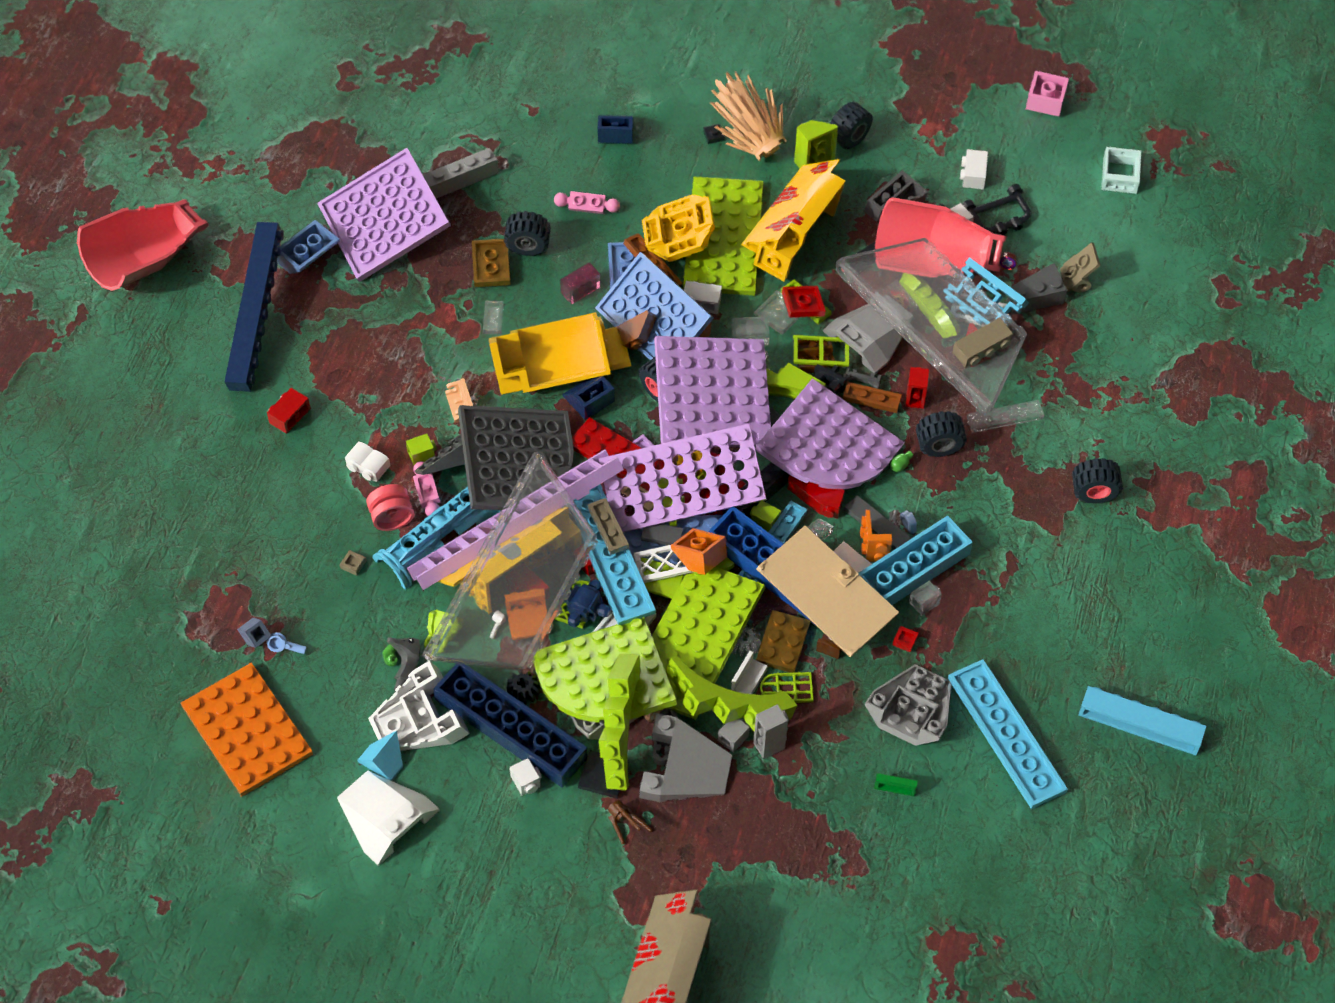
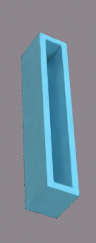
(1142, 720)

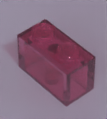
(580, 283)

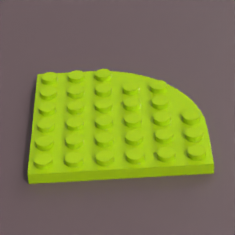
(577, 671)

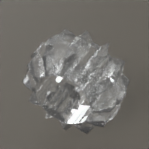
(752, 642)

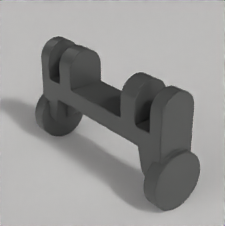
(875, 382)

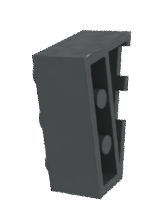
(901, 187)
(1041, 289)

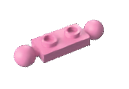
(587, 202)
(426, 490)

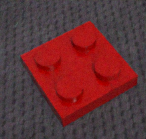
(803, 301)

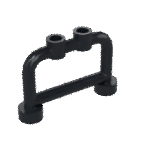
(1001, 228)

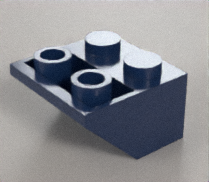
(615, 129)
(590, 396)

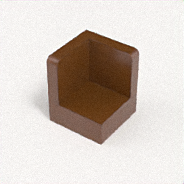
(828, 647)

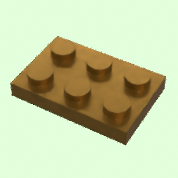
(490, 263)
(783, 641)

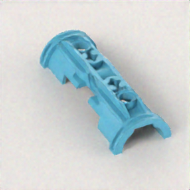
(437, 526)

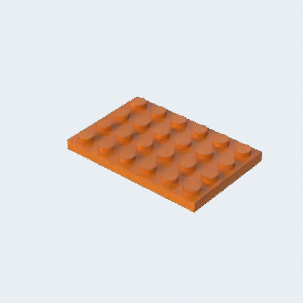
(246, 729)

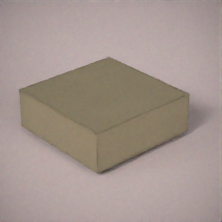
(353, 562)

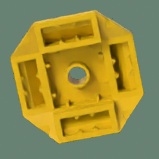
(679, 227)

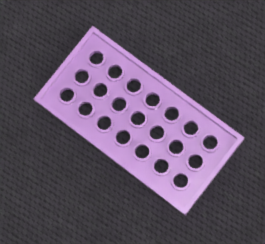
(697, 505)

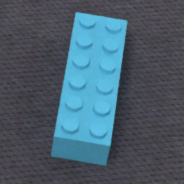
(918, 560)

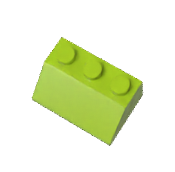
(815, 143)

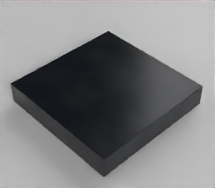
(593, 776)

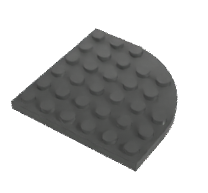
(501, 443)

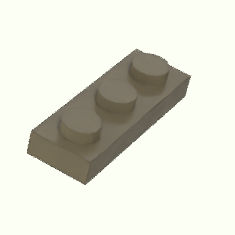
(608, 526)

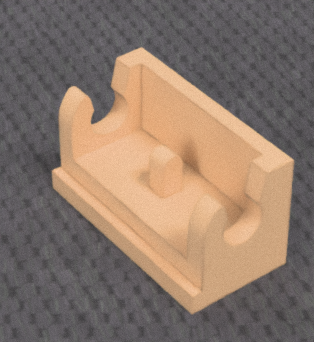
(457, 397)

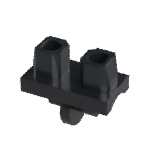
(833, 379)

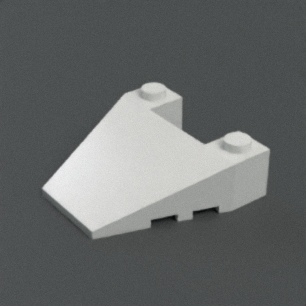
(415, 715)

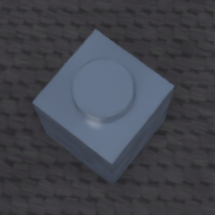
(254, 632)

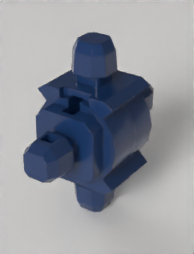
(586, 604)

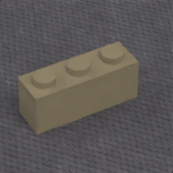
(982, 343)

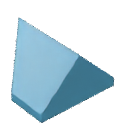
(383, 757)

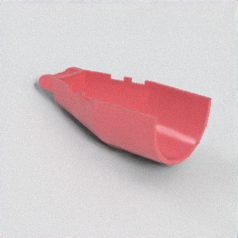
(949, 231)
(136, 241)

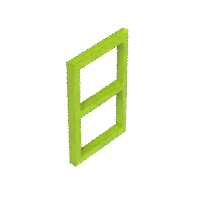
(820, 361)

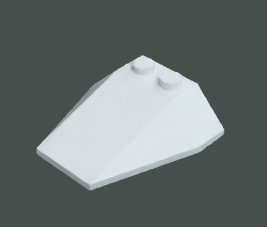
(383, 813)

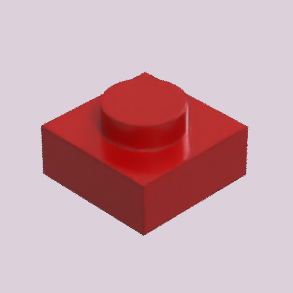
(905, 639)

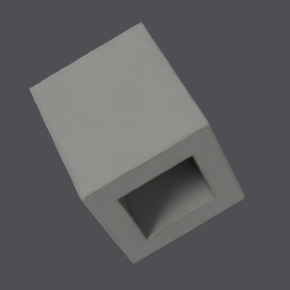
(734, 734)

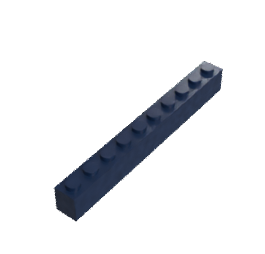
(254, 307)

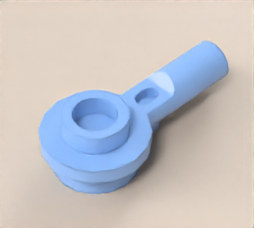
(278, 642)

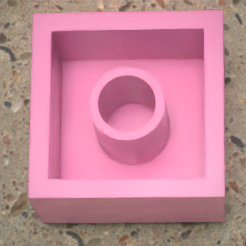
(1047, 93)

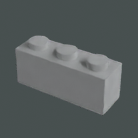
(770, 731)

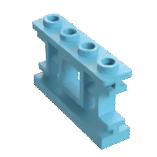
(994, 286)

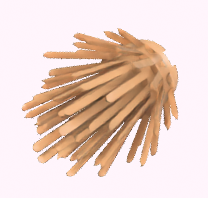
(753, 130)

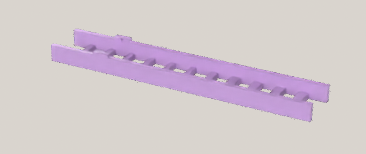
(466, 547)

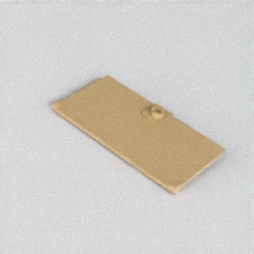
(827, 591)

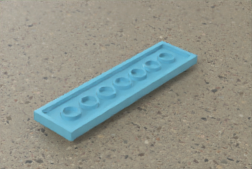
(616, 572)
(1007, 734)

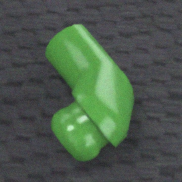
(390, 656)

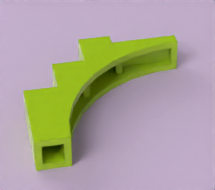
(788, 381)
(728, 705)
(617, 711)

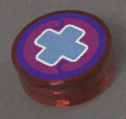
(1008, 260)

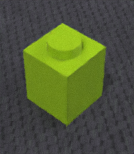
(420, 448)
(765, 515)

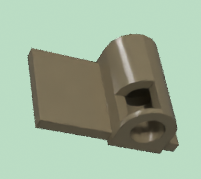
(1078, 268)

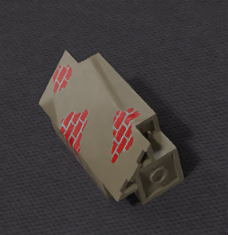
(668, 951)

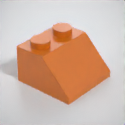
(700, 550)

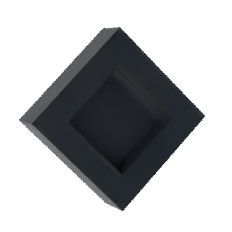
(712, 134)

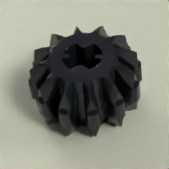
(523, 680)

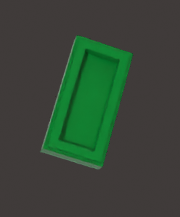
(895, 784)

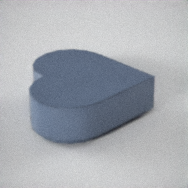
(909, 521)

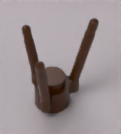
(621, 813)

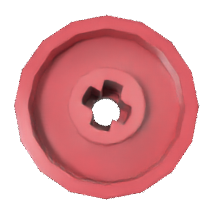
(390, 507)

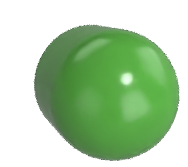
(900, 462)

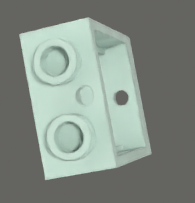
(1121, 183)

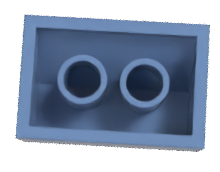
(306, 247)

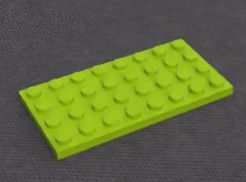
(735, 212)
(705, 624)

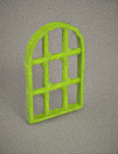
(793, 683)

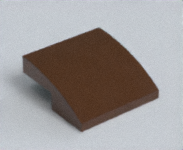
(810, 351)

